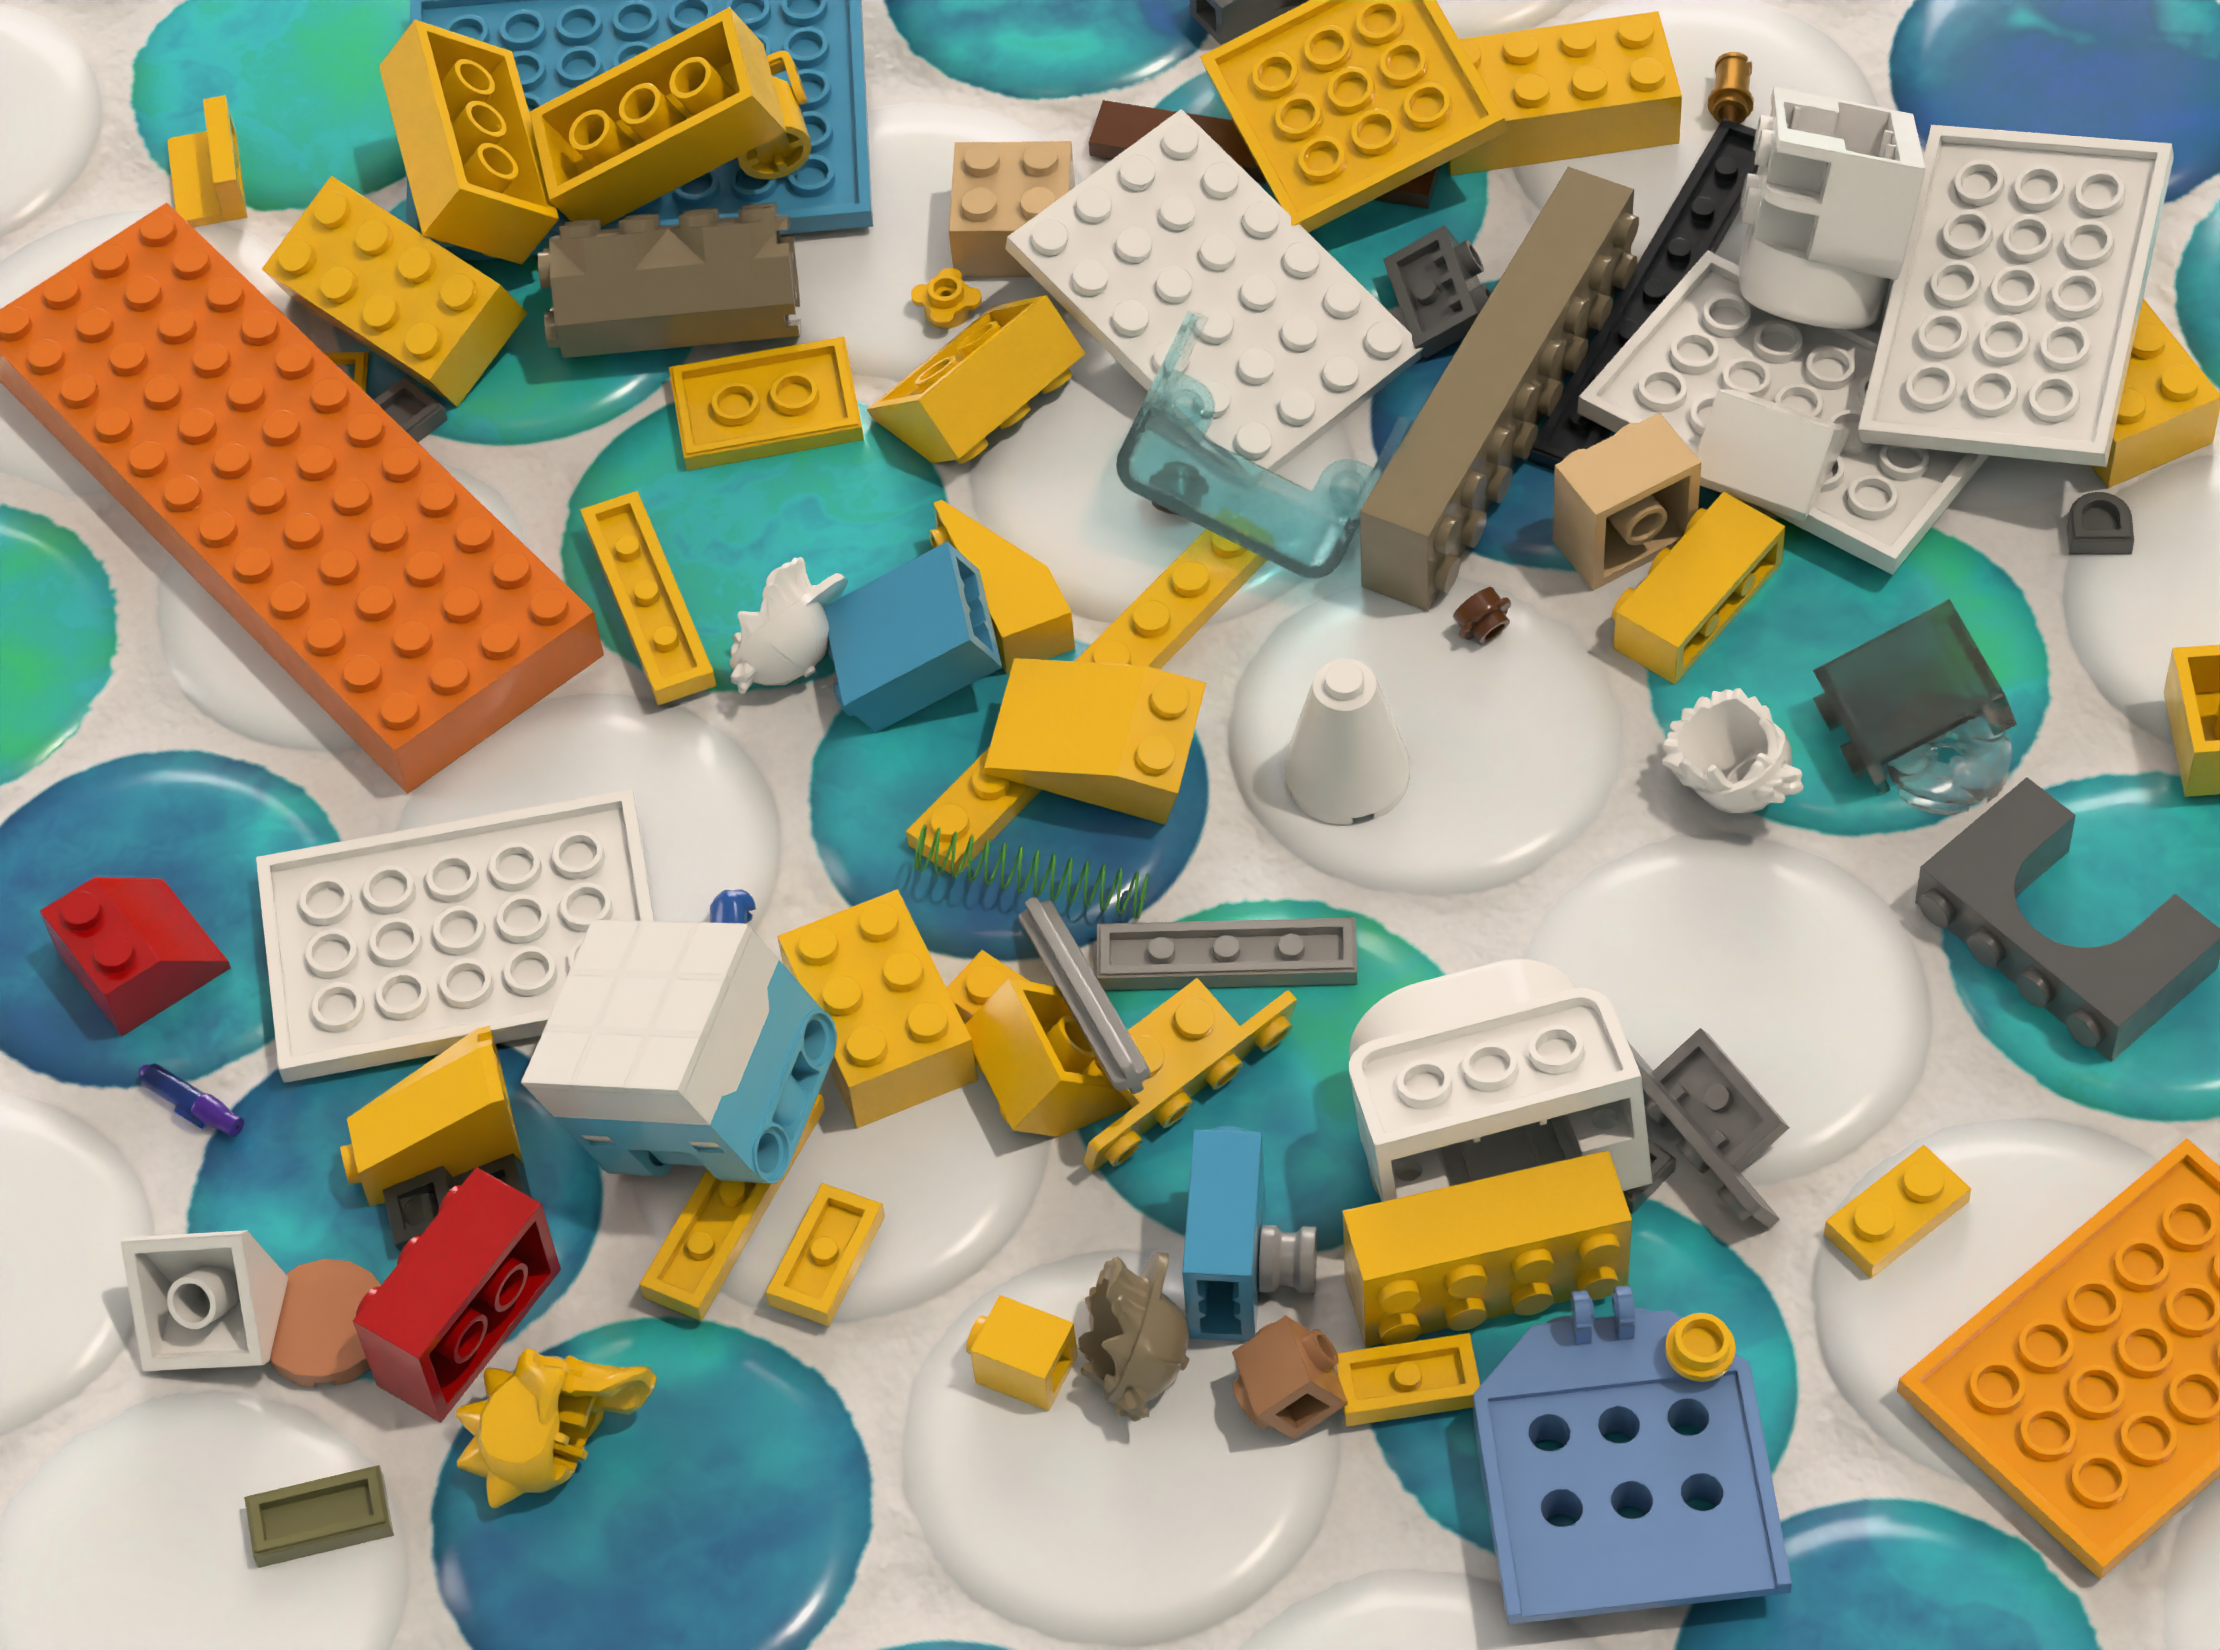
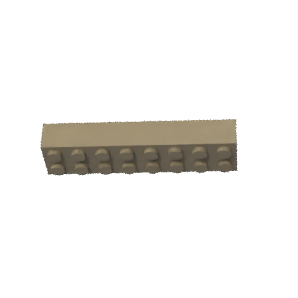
(1497, 390)

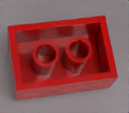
(457, 1293)

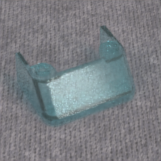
(1231, 496)

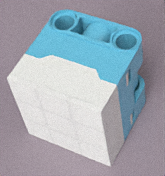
(682, 1051)

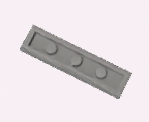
(1227, 953)

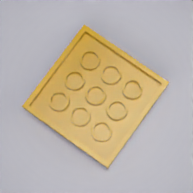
(1351, 101)

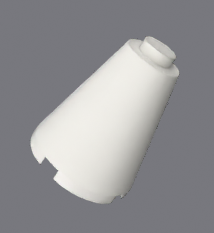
(1346, 748)

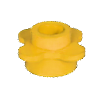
(946, 299)

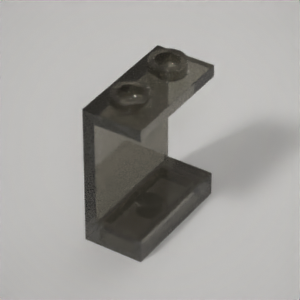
(1908, 691)

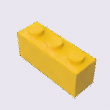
(1697, 587)

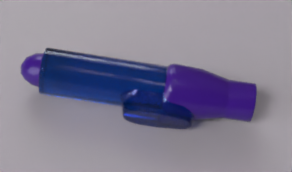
(190, 1102)

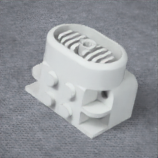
(1828, 209)
(1494, 1080)

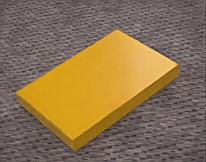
(765, 403)

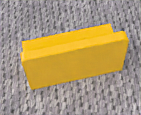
(208, 169)

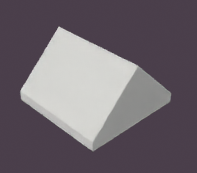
(1767, 453)
(203, 1299)

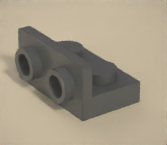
(1437, 289)

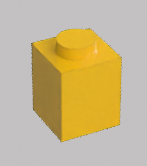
(1022, 1352)

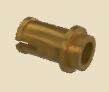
(1731, 92)

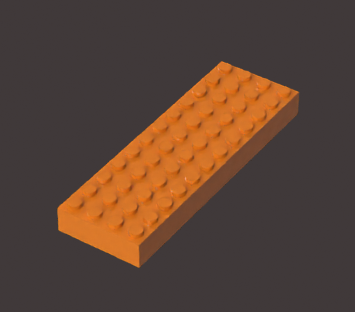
(293, 497)

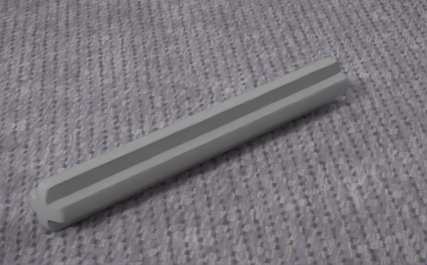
(1084, 996)

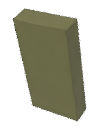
(318, 1516)

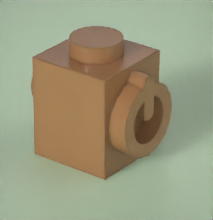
(1288, 1378)

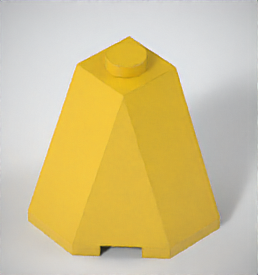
(440, 1115)

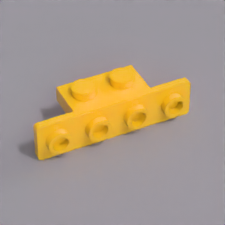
(1186, 1046)

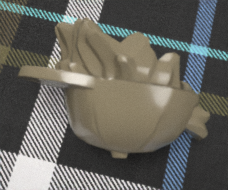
(1134, 1335)

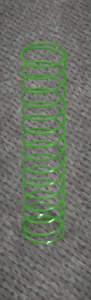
(917, 865)

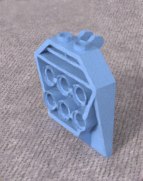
(1604, 1377)

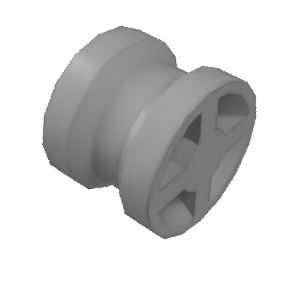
(1288, 1259)

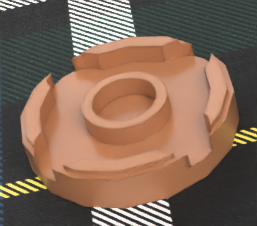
(316, 1325)

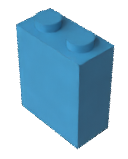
(911, 638)
(1224, 1234)

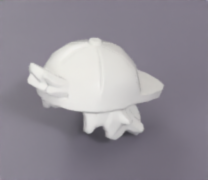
(787, 632)
(1732, 753)

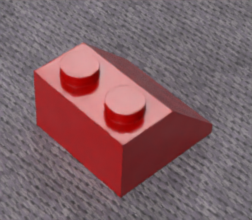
(132, 946)

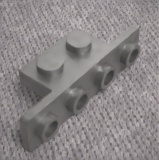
(1718, 1115)

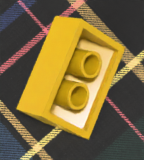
(980, 380)

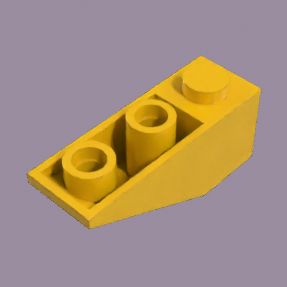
(1021, 593)

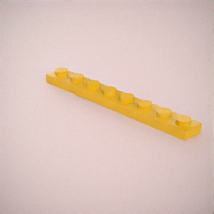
(1142, 635)

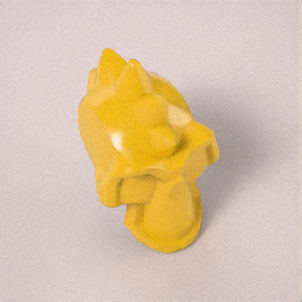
(541, 1418)

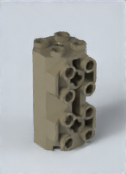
(670, 282)

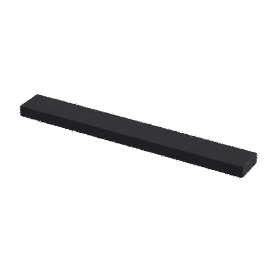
(1690, 228)

